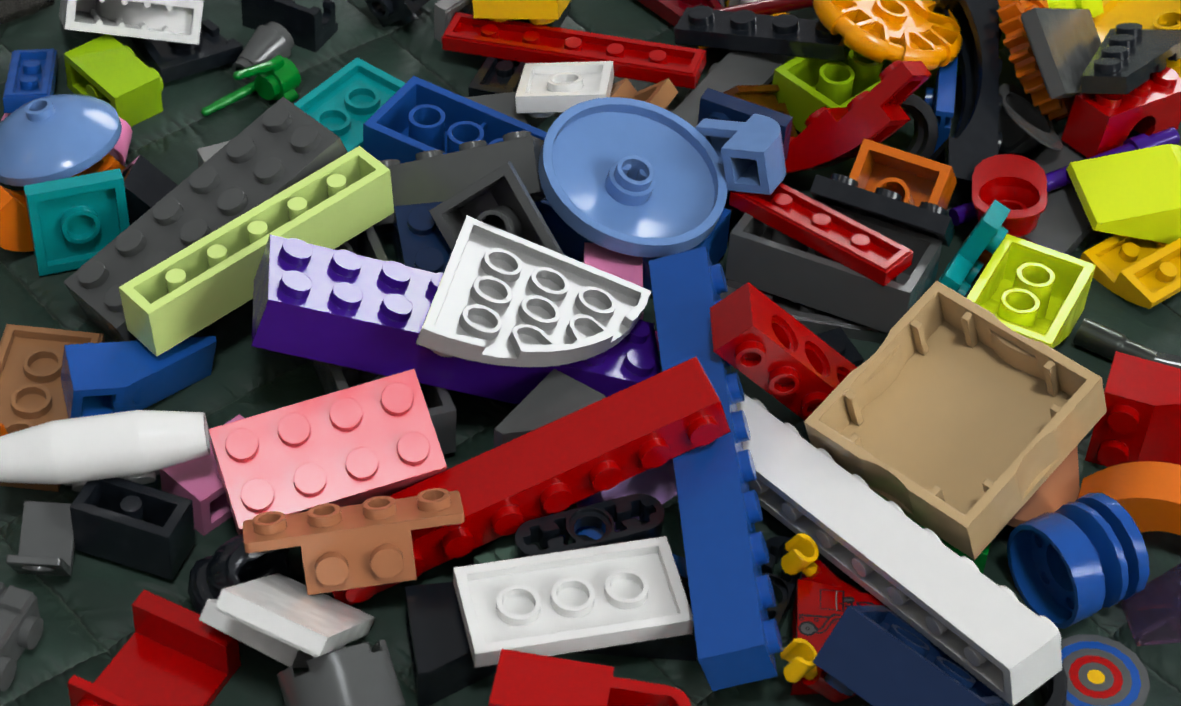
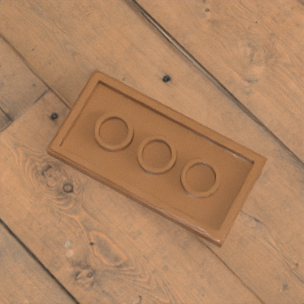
(31, 379)

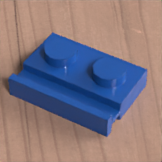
(942, 99)

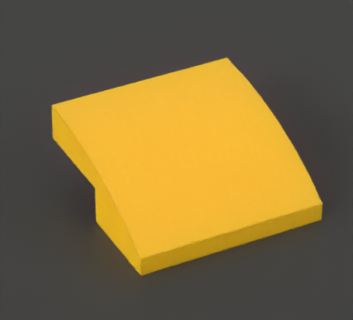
(1137, 268)

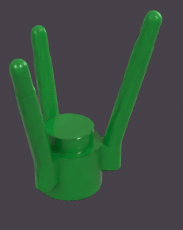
(273, 81)

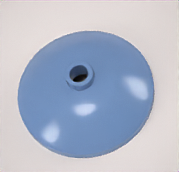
(56, 138)

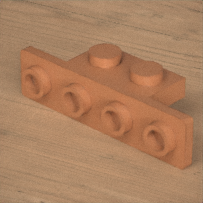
(355, 542)

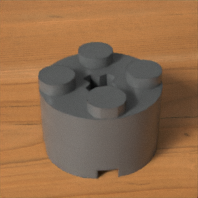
(345, 678)

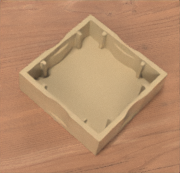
(958, 418)

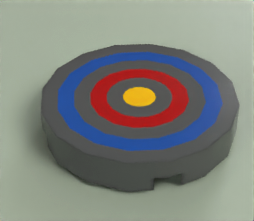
(1101, 673)

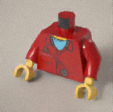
(815, 612)

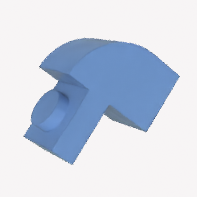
(748, 151)

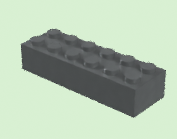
(247, 171)

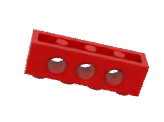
(776, 350)

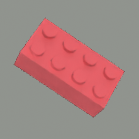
(328, 449)

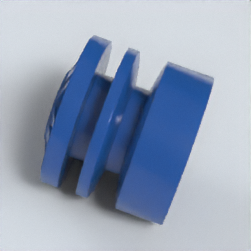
(1078, 559)

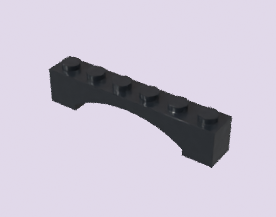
(980, 67)

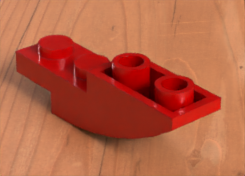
(875, 115)

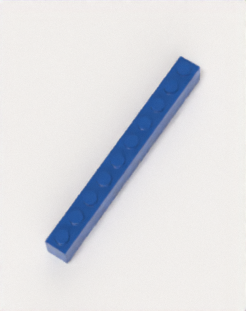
(713, 490)

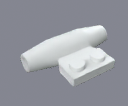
(103, 447)

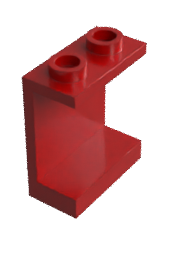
(164, 663)

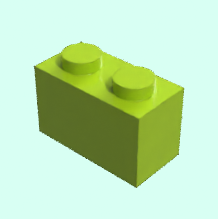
(116, 76)

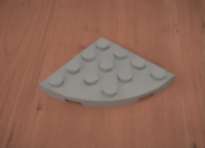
(525, 303)

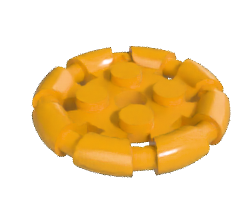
(893, 29)

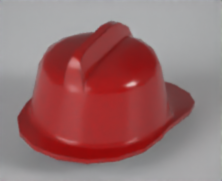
(1015, 184)

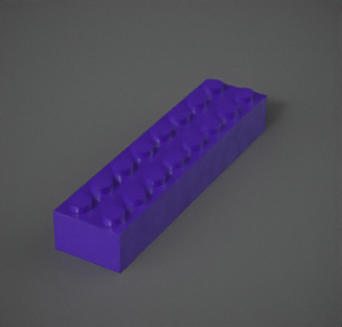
(372, 311)

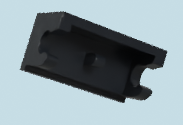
(307, 26)

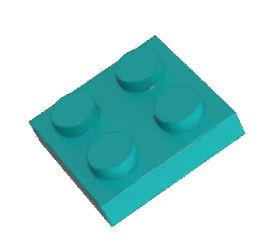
(75, 218)

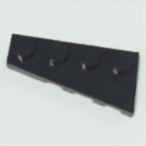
(1129, 58)
(180, 60)

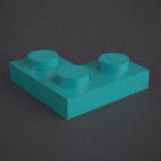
(985, 236)

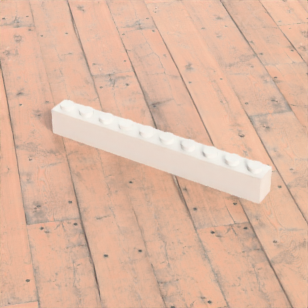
(900, 561)

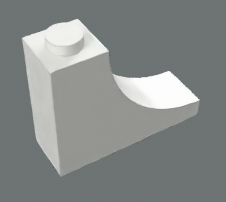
(144, 19)

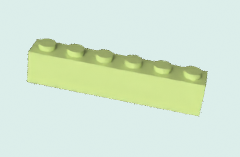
(220, 269)

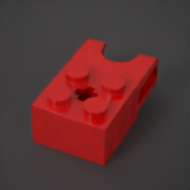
(554, 681)

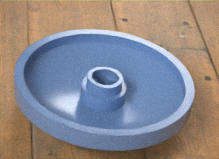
(632, 177)

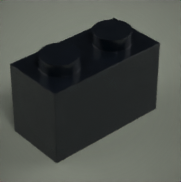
(133, 525)

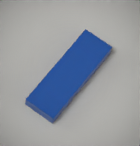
(29, 77)

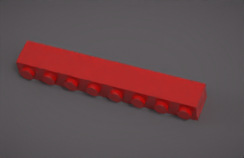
(566, 463)

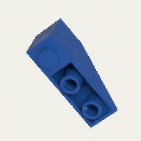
(128, 375)

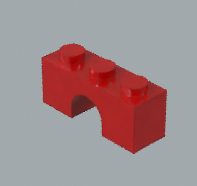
(1105, 120)

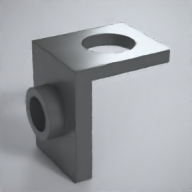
(45, 540)

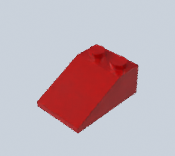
(1140, 414)

